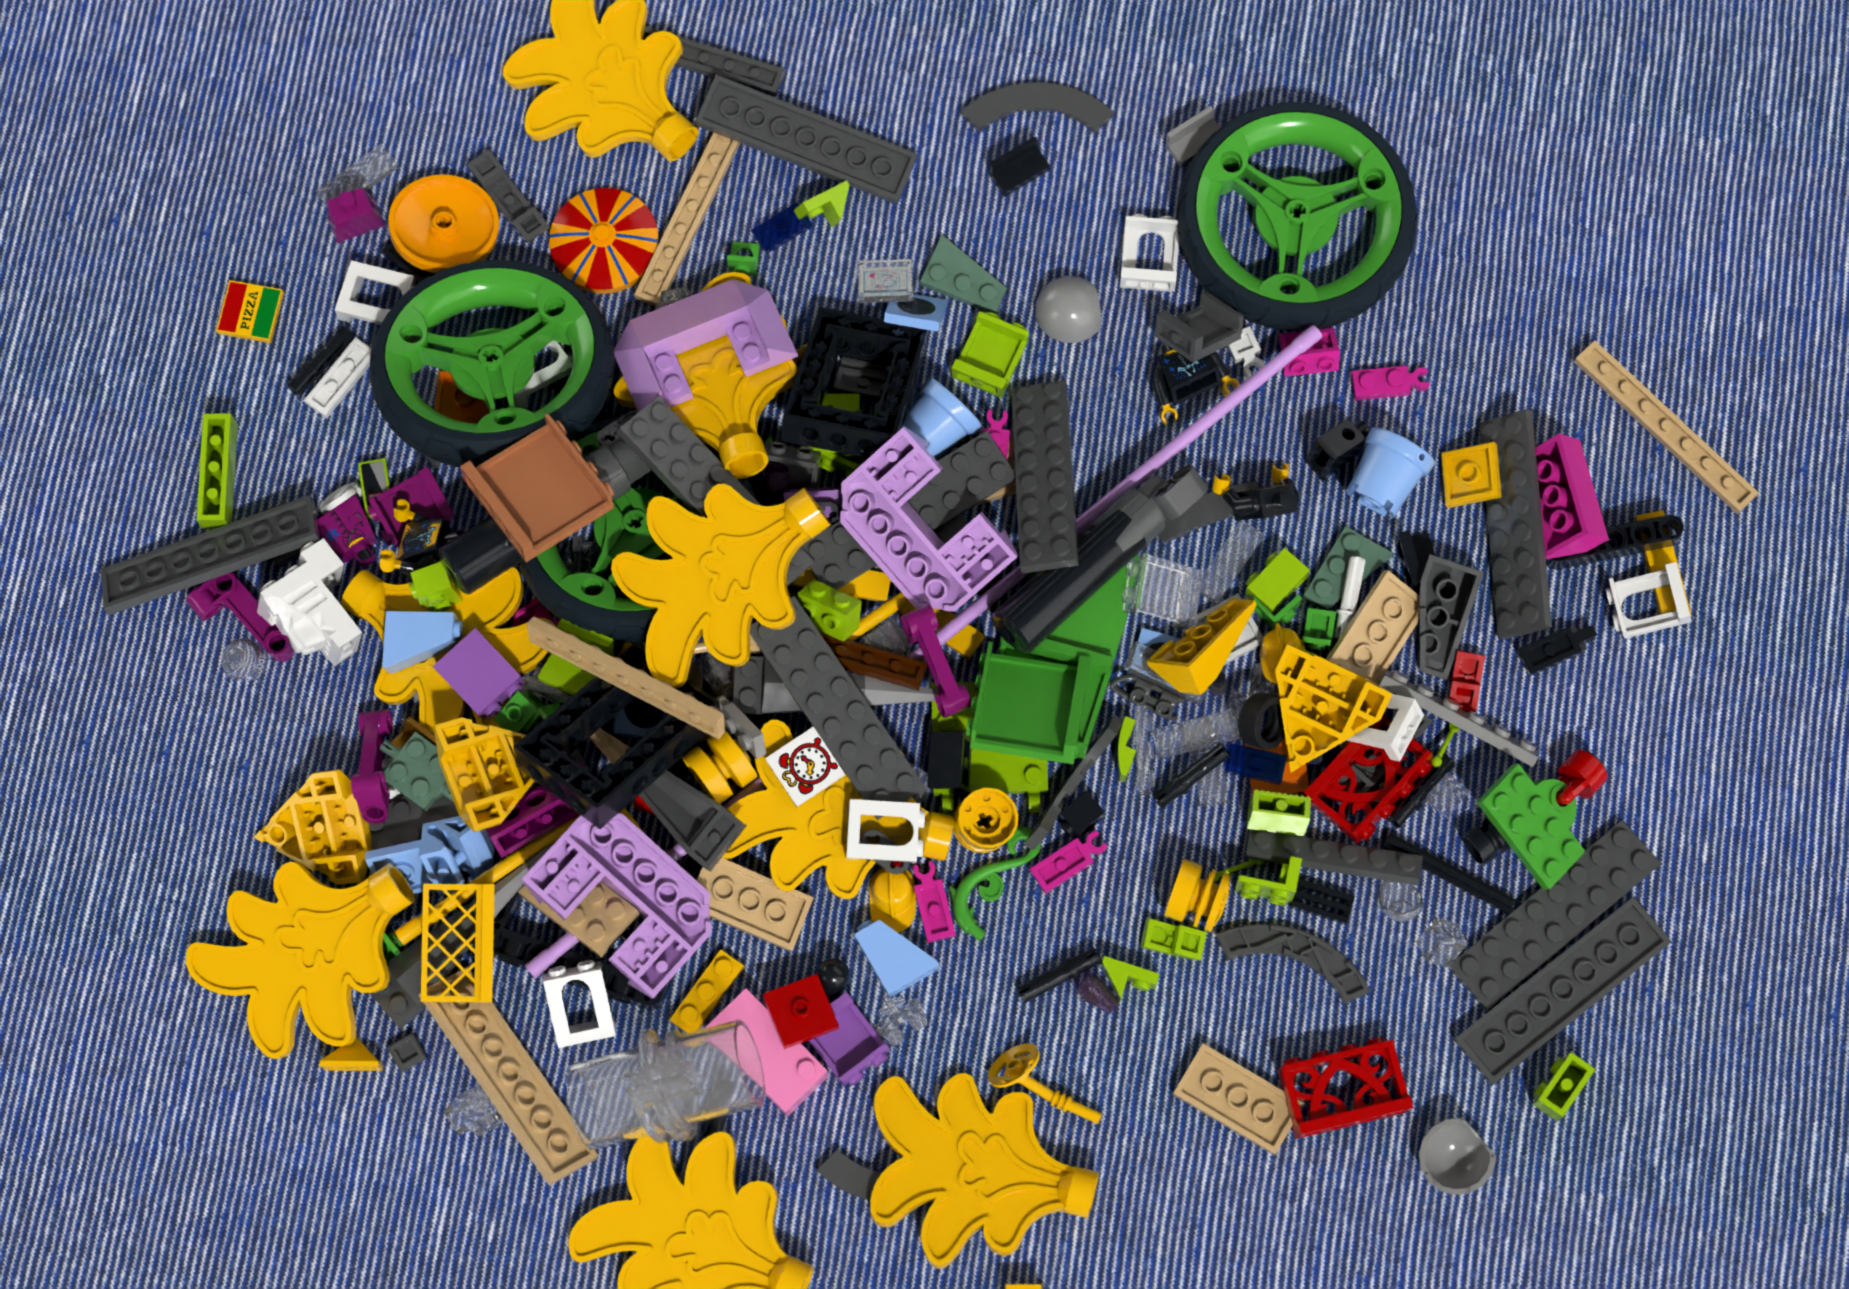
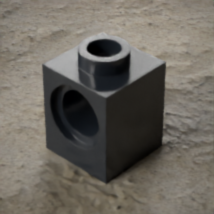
(1081, 816)

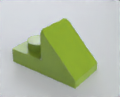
(829, 202)
(1120, 972)

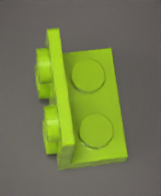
(566, 675)
(1277, 893)

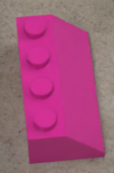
(1567, 499)

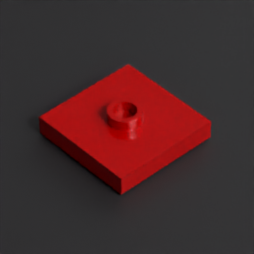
(800, 1011)

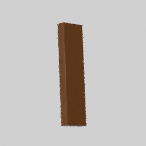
(878, 663)

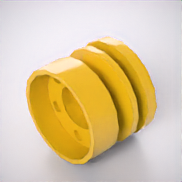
(988, 804)
(1197, 895)

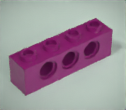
(530, 818)

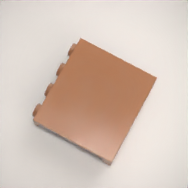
(540, 489)

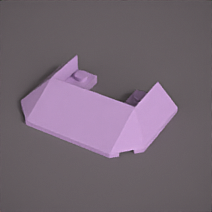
(733, 309)
(903, 543)
(644, 876)

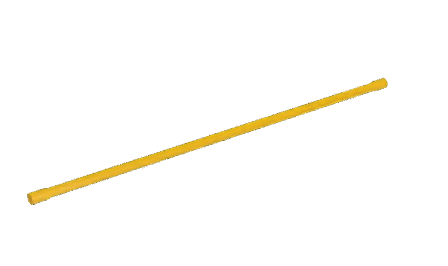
(414, 927)

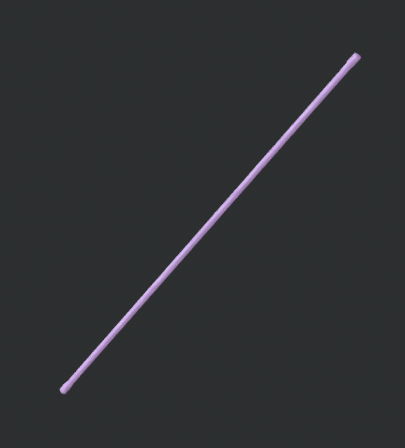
(1299, 345)

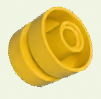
(726, 762)

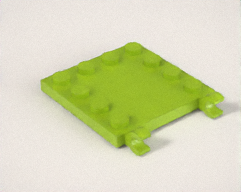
(992, 769)

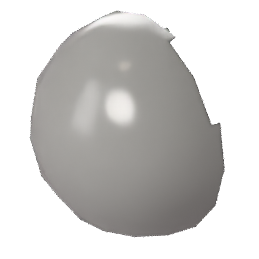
(1069, 309)
(1455, 1157)

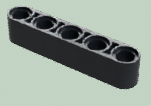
(1629, 544)

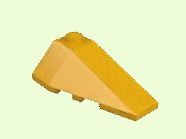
(1200, 655)

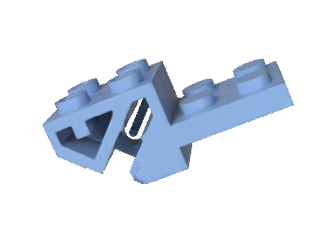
(439, 855)

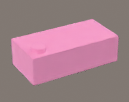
(788, 1072)

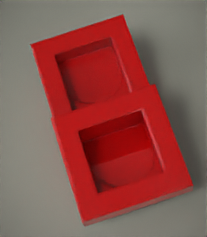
(1466, 679)

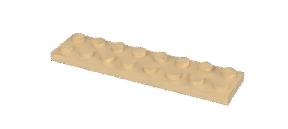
(510, 1080)

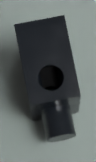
(1336, 448)

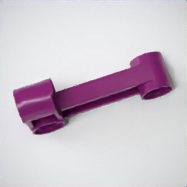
(210, 599)
(920, 629)
(369, 784)

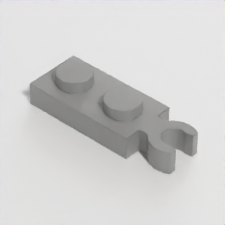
(738, 724)

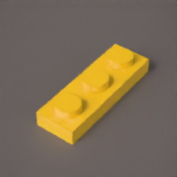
(707, 993)

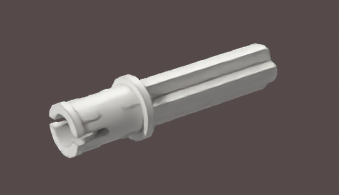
(1350, 594)

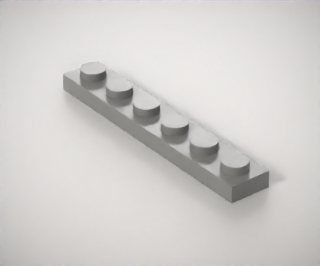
(1471, 723)

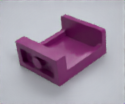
(423, 496)

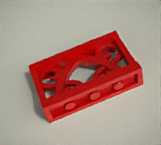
(1328, 784)
(1318, 1119)

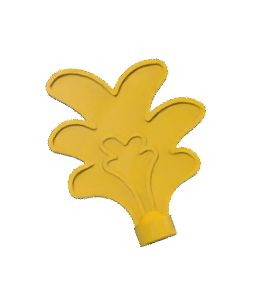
(602, 80)
(725, 400)
(719, 577)
(484, 609)
(818, 828)
(304, 954)
(972, 1168)
(691, 1230)

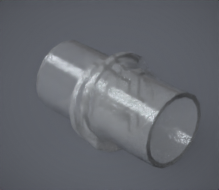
(665, 1085)

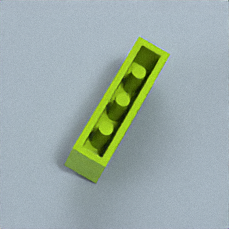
(217, 470)

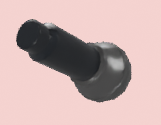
(1220, 685)

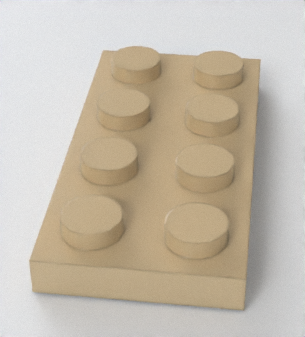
(1378, 628)
(754, 903)
(596, 920)
(1236, 1099)

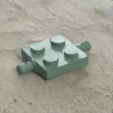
(416, 771)

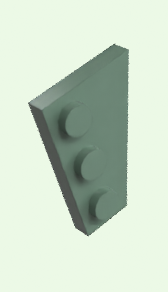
(962, 279)
(1329, 581)

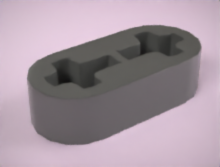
(884, 840)

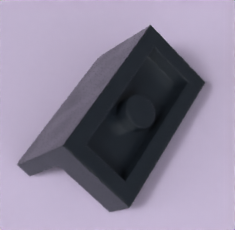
(1018, 167)
(1413, 556)
(949, 761)

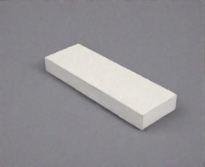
(340, 378)

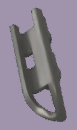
(1141, 696)

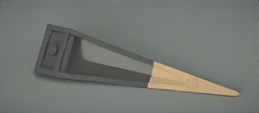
(694, 819)

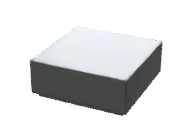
(407, 1052)

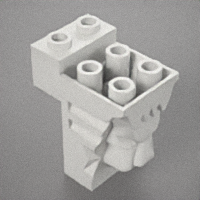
(306, 607)

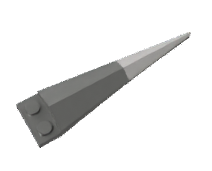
(761, 692)
(401, 996)

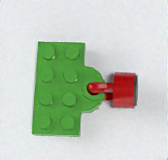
(1539, 814)

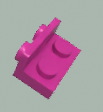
(1317, 359)

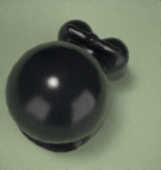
(833, 976)

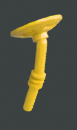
(1019, 1073)

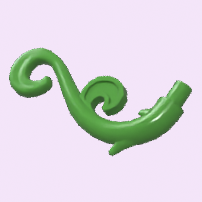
(993, 892)

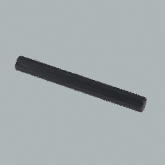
(1453, 875)

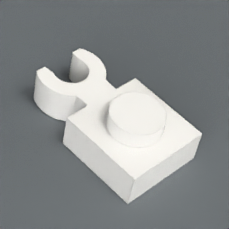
(1246, 351)

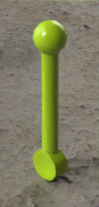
(1437, 761)
(1236, 868)

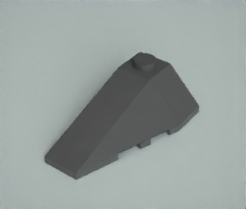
(1445, 605)

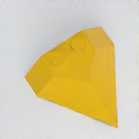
(1323, 704)
(480, 770)
(322, 828)

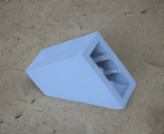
(417, 637)
(893, 957)

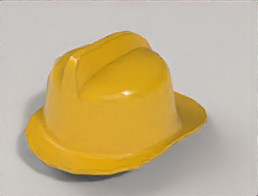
(1273, 647)
(893, 899)

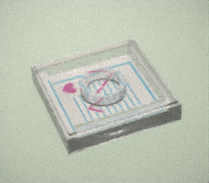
(885, 281)

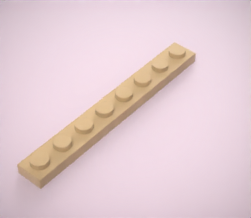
(687, 219)
(1666, 427)
(626, 677)

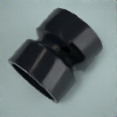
(1484, 842)

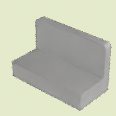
(1188, 137)

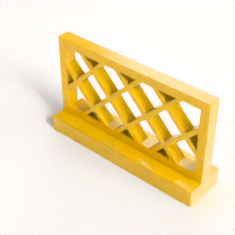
(483, 943)

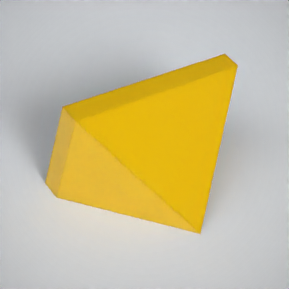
(351, 1058)

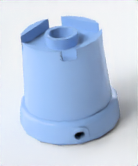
(940, 419)
(1388, 471)

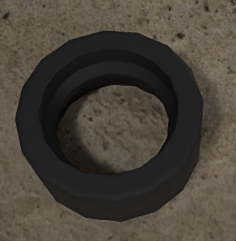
(1251, 717)

